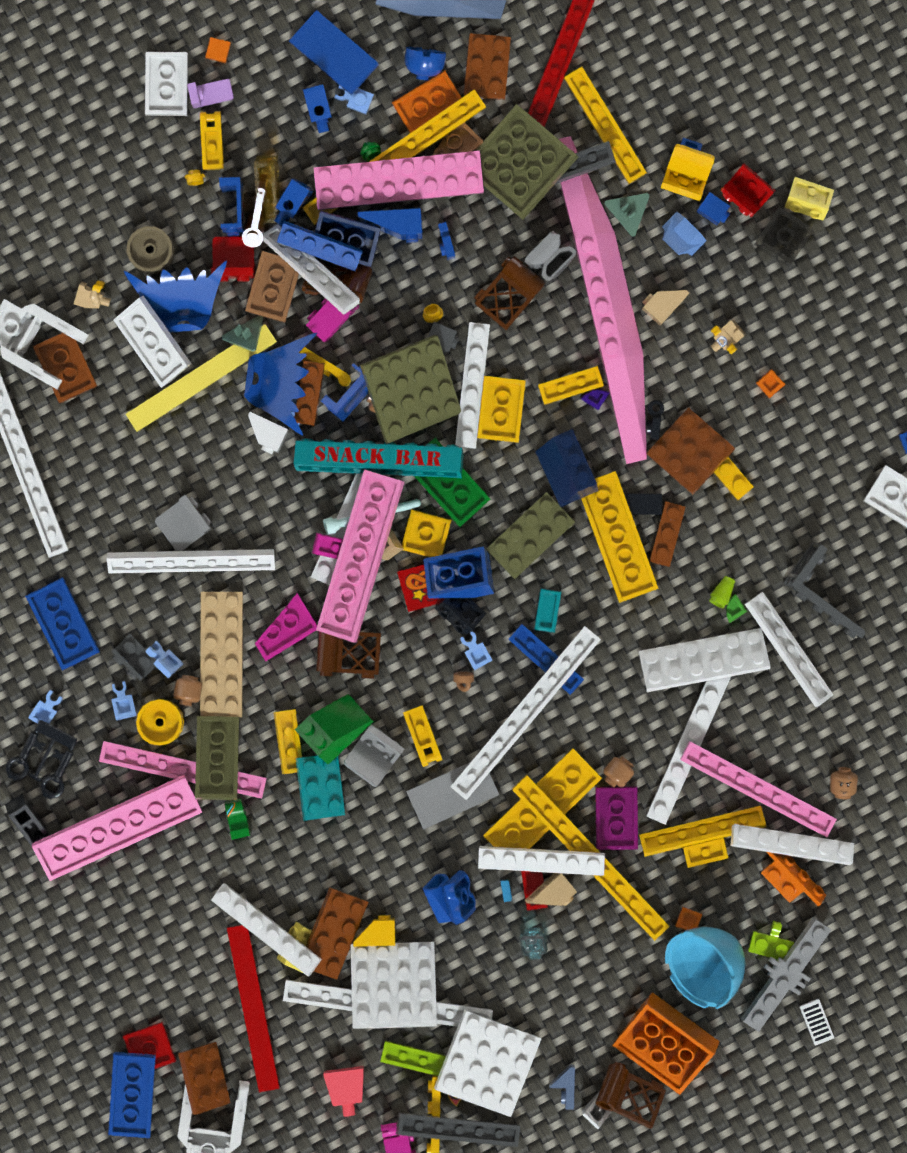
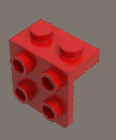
(747, 191)
(238, 257)

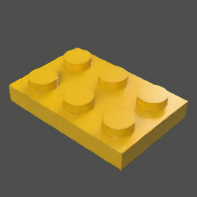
(501, 409)

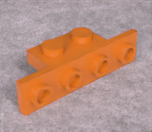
(791, 879)

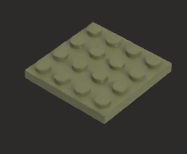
(522, 161)
(411, 389)

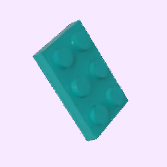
(319, 788)

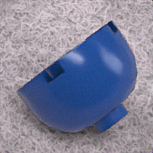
(424, 62)

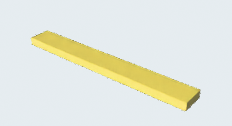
(196, 381)

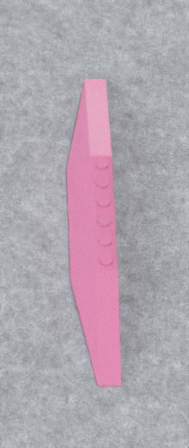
(610, 309)

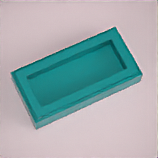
(547, 610)

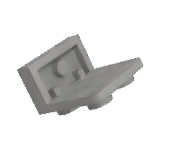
(183, 523)
(373, 755)

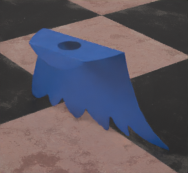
(181, 299)
(277, 381)

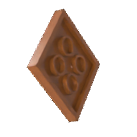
(690, 451)

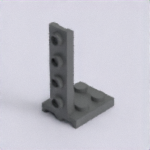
(803, 572)

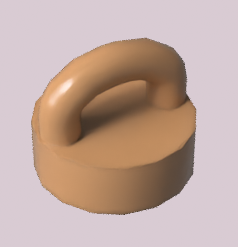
(463, 677)

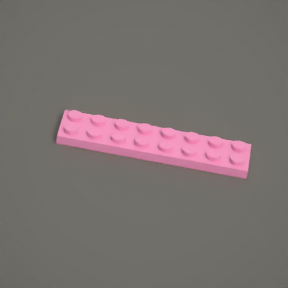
(398, 180)
(360, 556)
(116, 828)

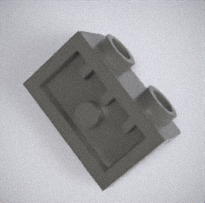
(133, 656)

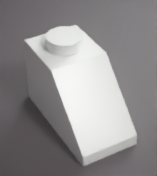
(268, 433)

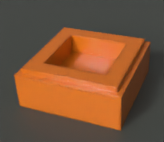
(218, 50)
(770, 383)
(688, 919)

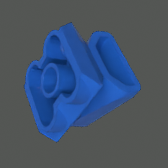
(450, 897)

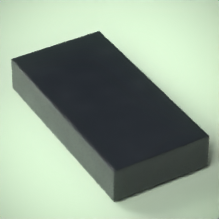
(644, 504)

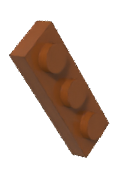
(311, 385)
(667, 534)

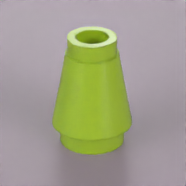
(721, 594)

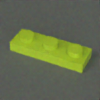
(412, 1058)

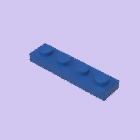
(319, 246)
(541, 655)

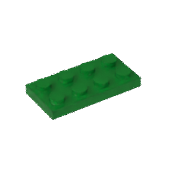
(457, 496)

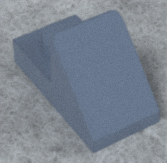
(566, 1080)

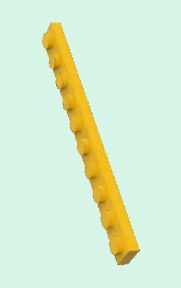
(421, 138)
(576, 841)

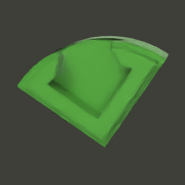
(734, 609)

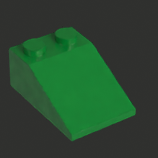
(334, 727)

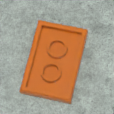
(426, 101)

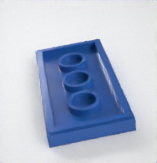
(333, 52)
(62, 623)
(132, 1095)

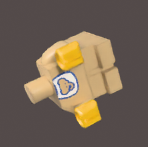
(91, 297)
(727, 336)

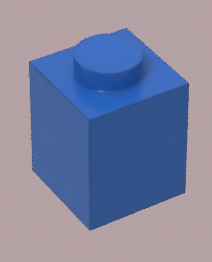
(714, 209)

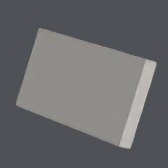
(438, 801)

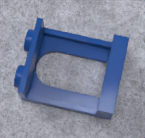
(350, 399)

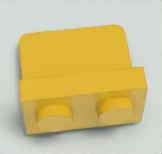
(687, 172)

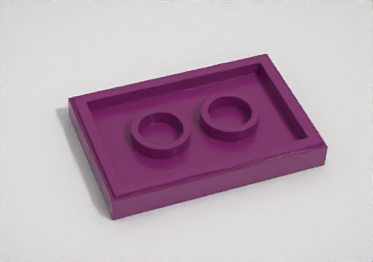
(616, 818)

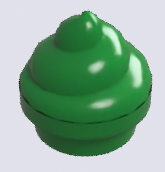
(370, 150)

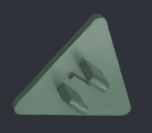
(628, 211)
(245, 334)

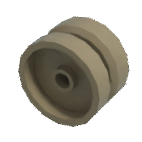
(144, 239)

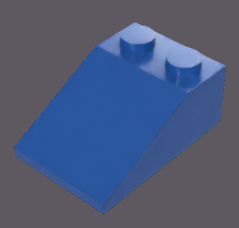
(401, 223)
(459, 574)

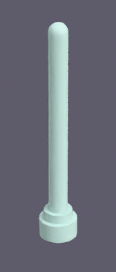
(332, 525)

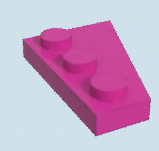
(287, 629)

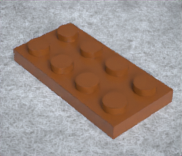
(335, 930)

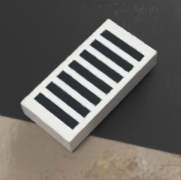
(816, 1022)

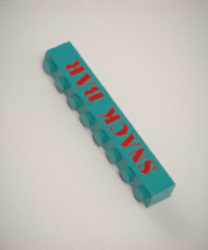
(378, 458)

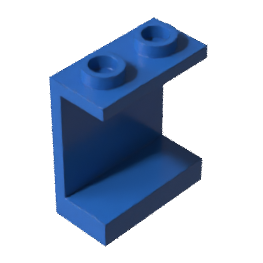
(234, 184)

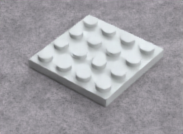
(393, 986)
(487, 1063)

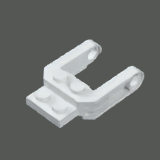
(18, 330)
(210, 1140)

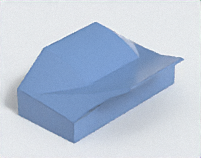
(682, 235)

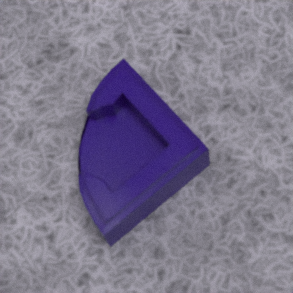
(595, 398)

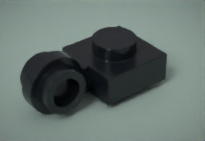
(653, 427)

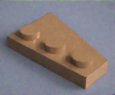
(459, 140)

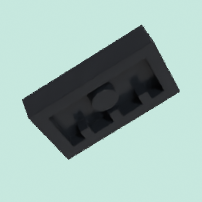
(461, 613)

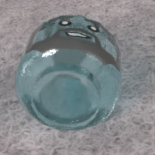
(533, 943)

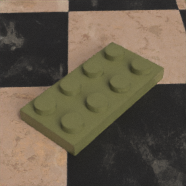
(530, 535)
(217, 758)

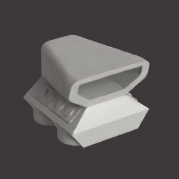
(550, 256)

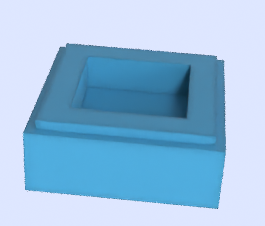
(506, 890)

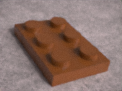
(487, 65)
(65, 360)
(204, 1078)

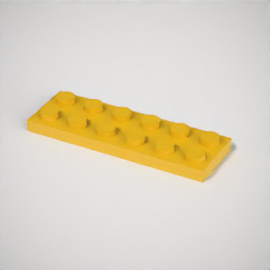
(619, 539)
(563, 786)

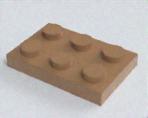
(272, 288)

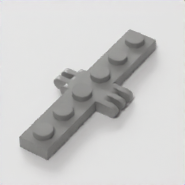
(786, 974)

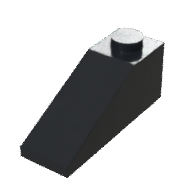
(26, 819)

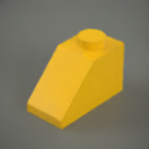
(378, 933)

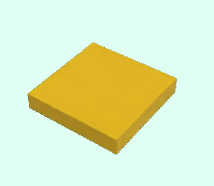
(425, 534)

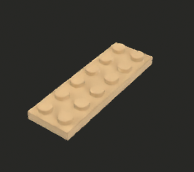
(221, 654)

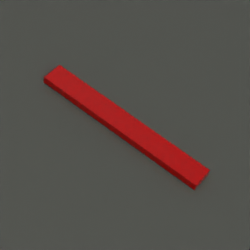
(560, 60)
(253, 1008)

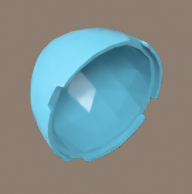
(706, 965)

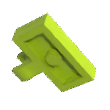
(771, 944)

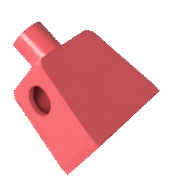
(345, 1087)

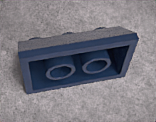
(350, 232)
(566, 468)

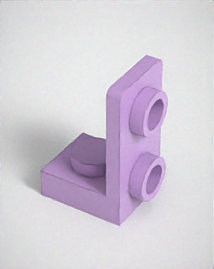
(210, 93)

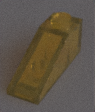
(268, 166)

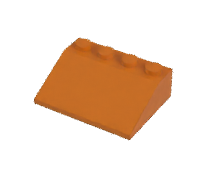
(666, 1043)

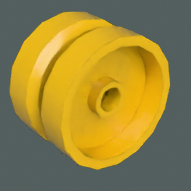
(169, 713)

